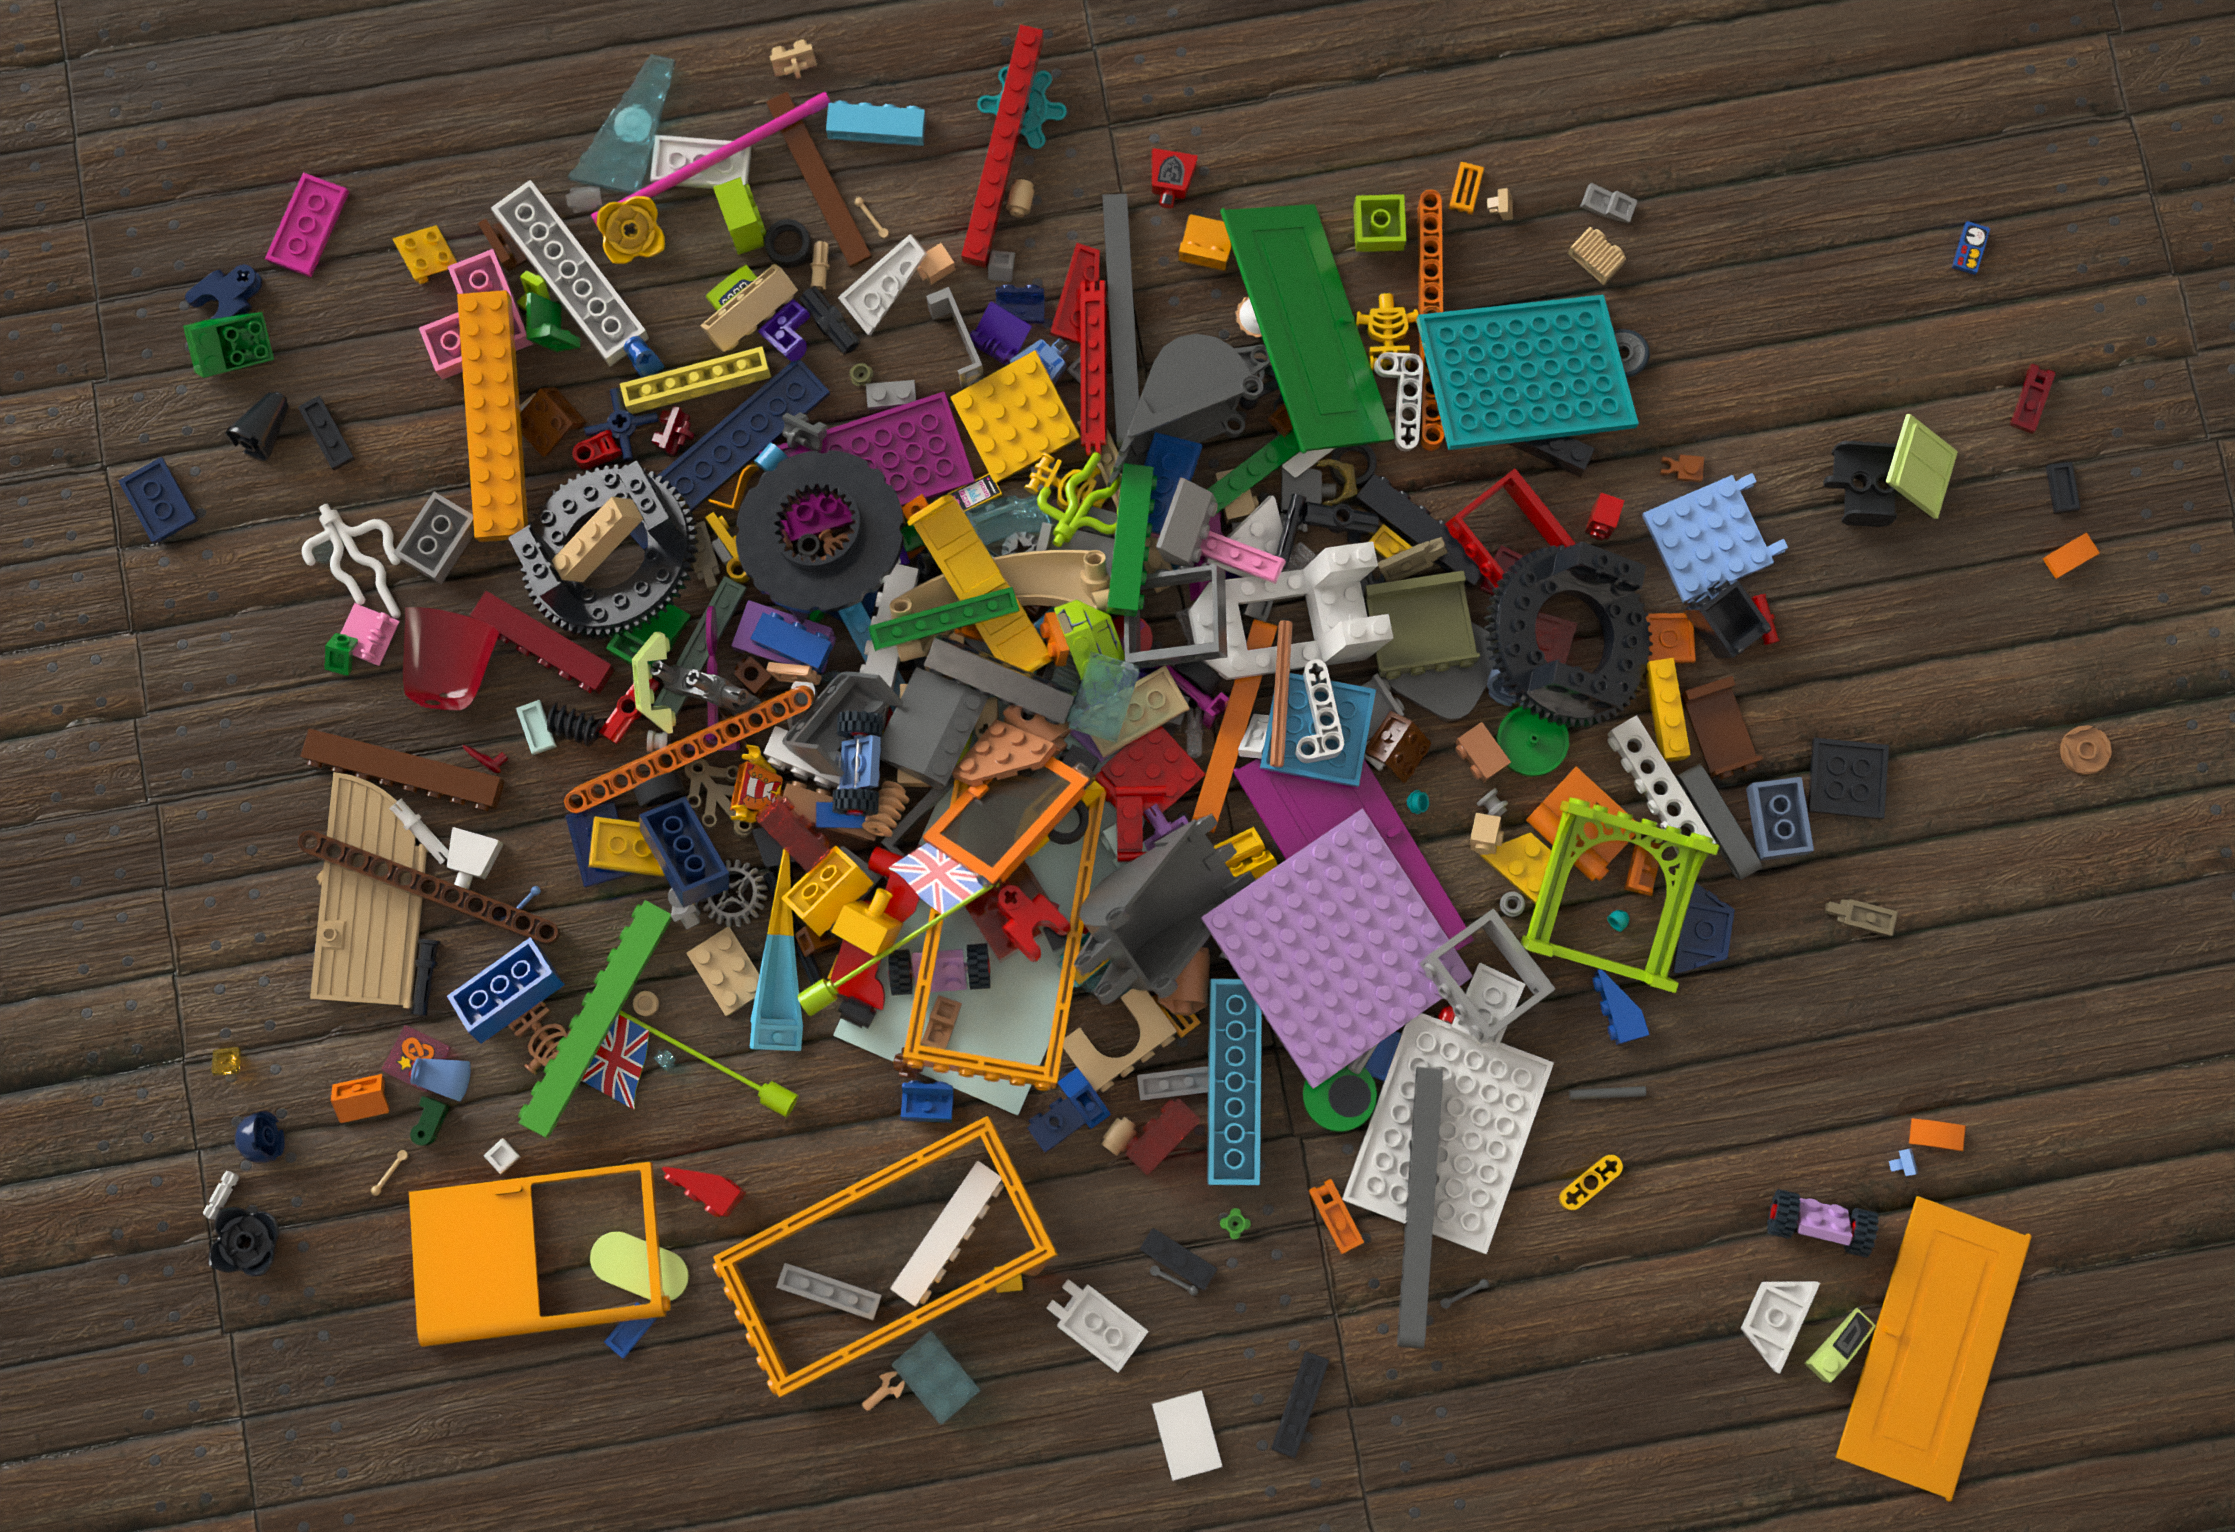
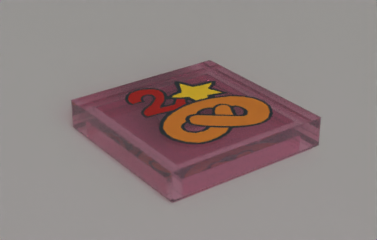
(410, 1046)

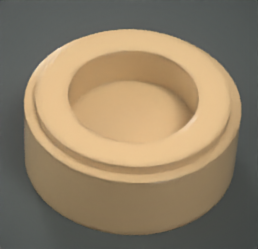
(646, 1003)

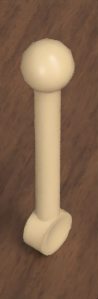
(883, 233)
(402, 1155)

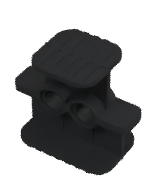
(1869, 464)

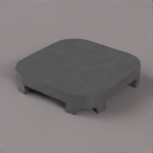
(1450, 692)

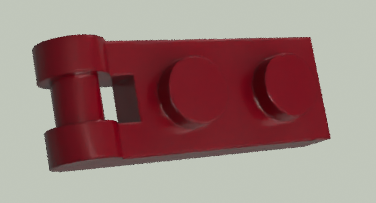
(2032, 399)

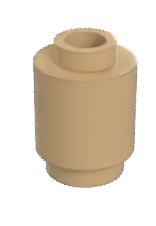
(1020, 198)
(1119, 1135)

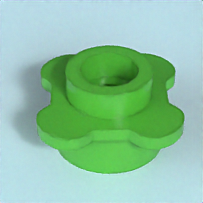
(1227, 1223)

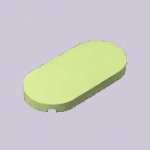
(624, 1263)

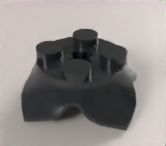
(228, 1251)

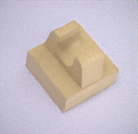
(1501, 204)

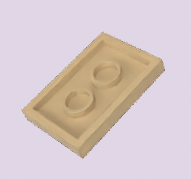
(726, 970)

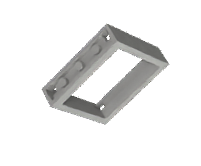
(1516, 956)

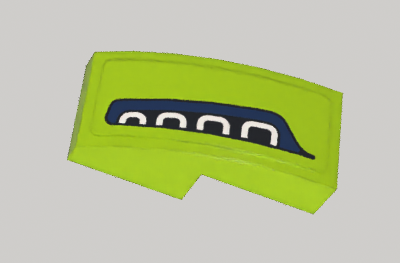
(730, 287)

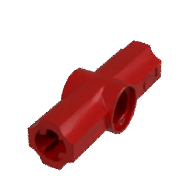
(619, 721)

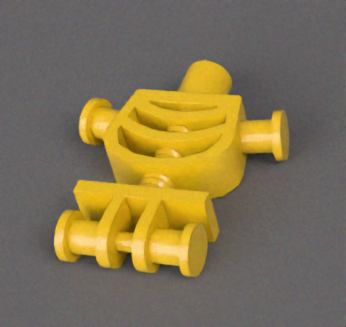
(1381, 320)
(1042, 468)

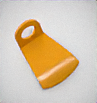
(742, 482)

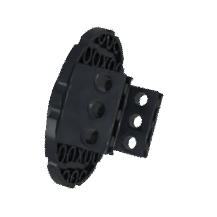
(839, 579)

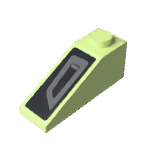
(1840, 1346)

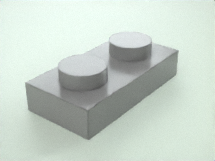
(890, 394)

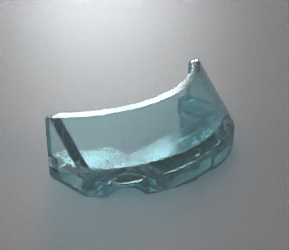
(1006, 516)

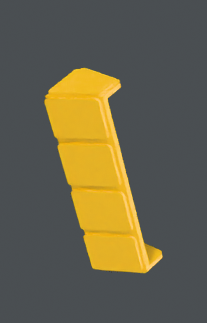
(974, 573)

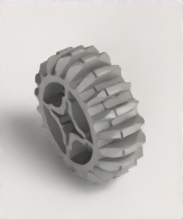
(742, 886)

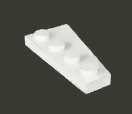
(880, 286)

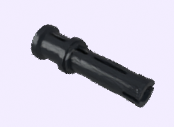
(426, 963)

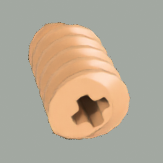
(891, 802)

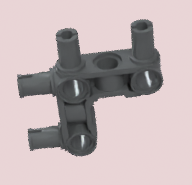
(706, 687)

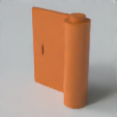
(1548, 815)

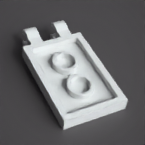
(1098, 1325)

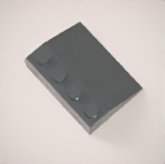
(931, 727)

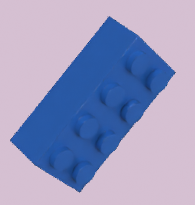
(505, 990)

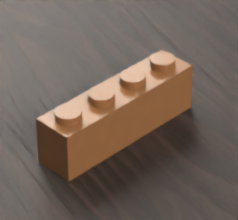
(805, 804)

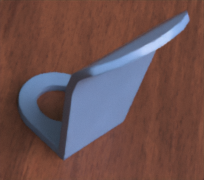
(442, 1076)

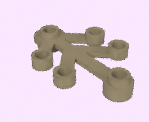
(715, 793)

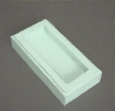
(535, 727)

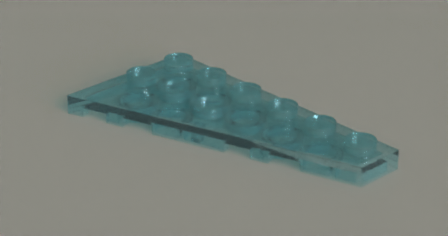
(626, 138)

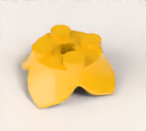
(645, 241)

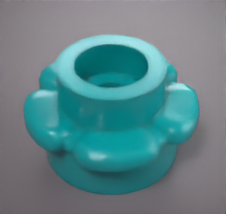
(1418, 802)

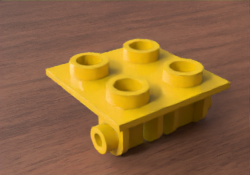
(425, 252)

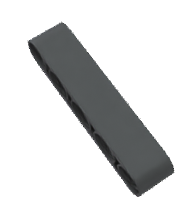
(1719, 822)

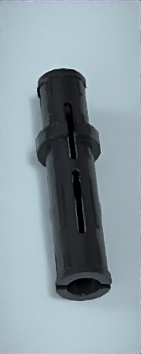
(1292, 521)

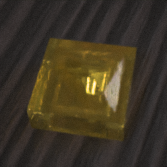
(226, 1061)

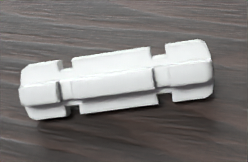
(221, 1195)

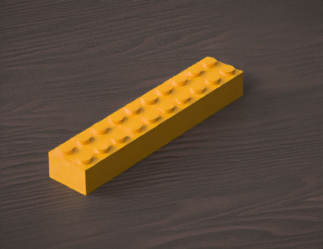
(492, 414)

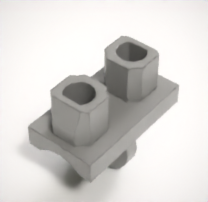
(687, 915)

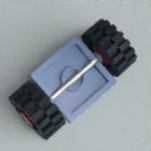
(859, 763)

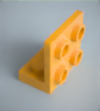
(1205, 243)

